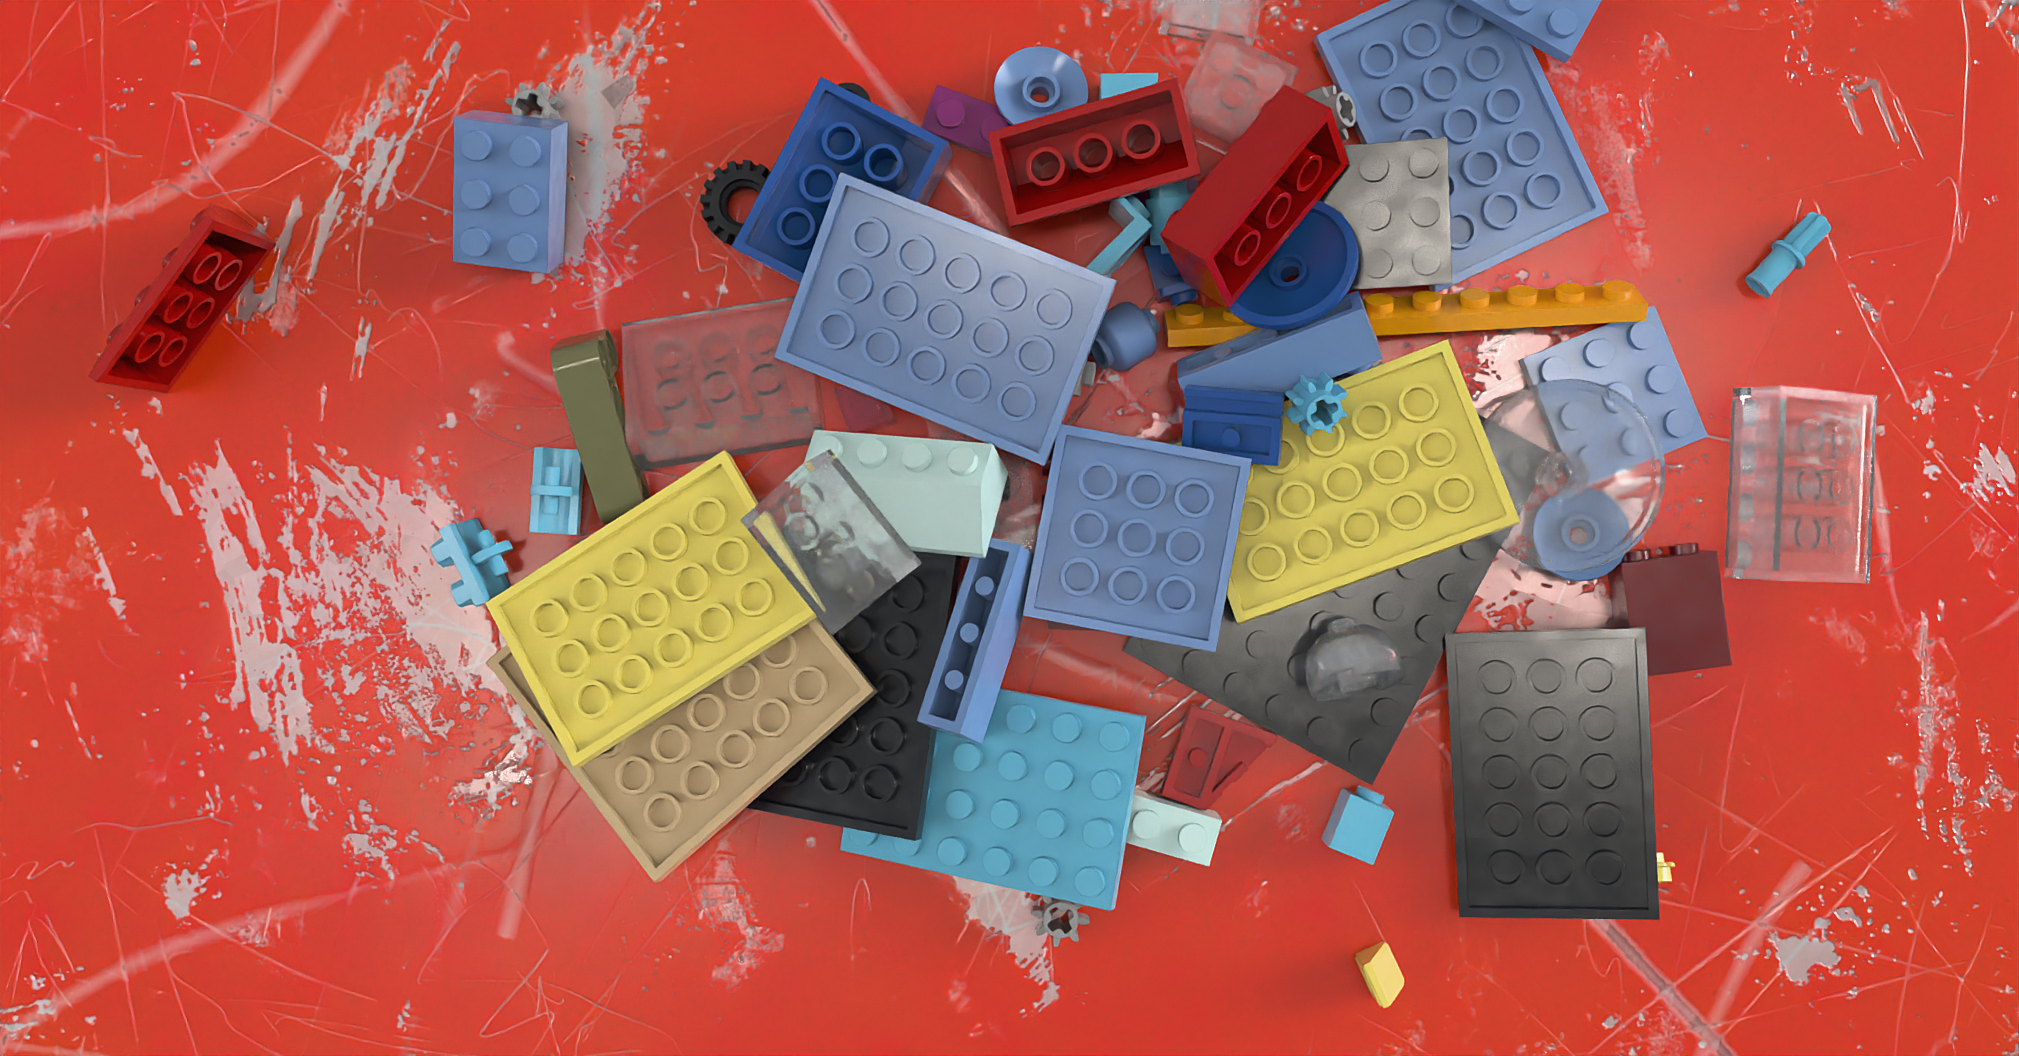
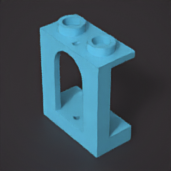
(1133, 218)

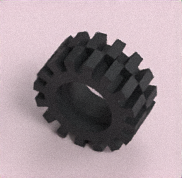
(720, 191)

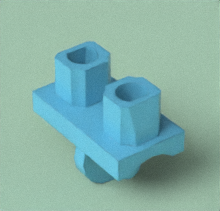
(556, 491)
(476, 559)

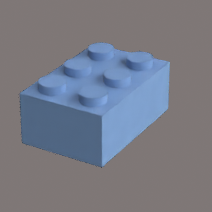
(509, 190)

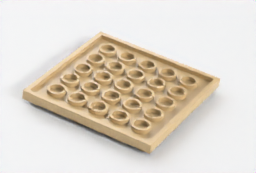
(716, 750)

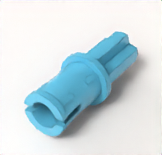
(1788, 254)

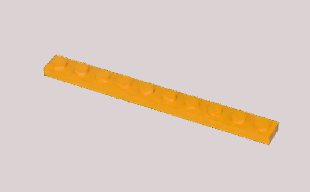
(1436, 312)

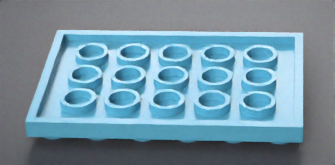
(1030, 805)

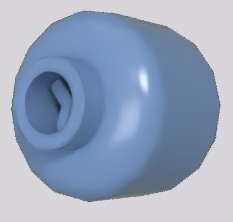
(1125, 337)

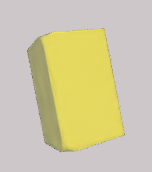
(1380, 973)

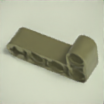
(596, 414)

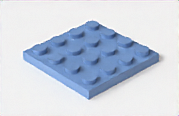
(1137, 537)

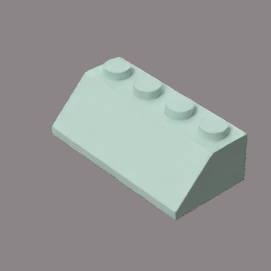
(930, 490)

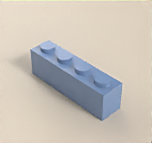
(1276, 358)
(978, 642)

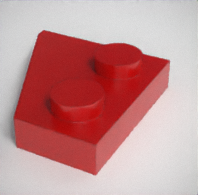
(1211, 756)

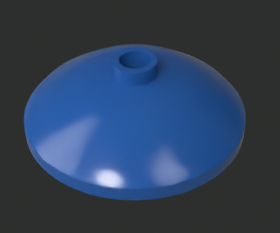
(1324, 258)

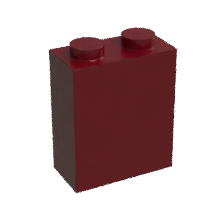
(1677, 603)

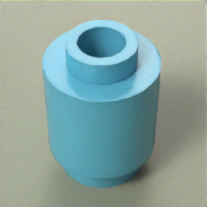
(1162, 205)

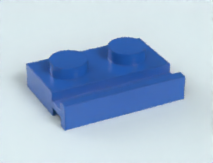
(1234, 422)

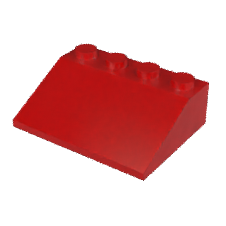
(183, 302)

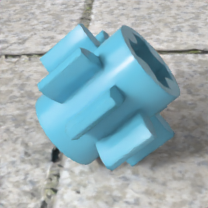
(1325, 395)

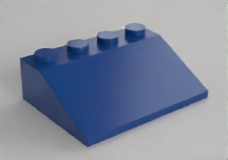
(832, 137)

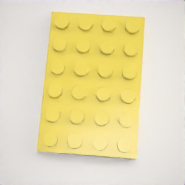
(1374, 494)
(648, 611)

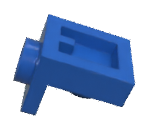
(1167, 279)

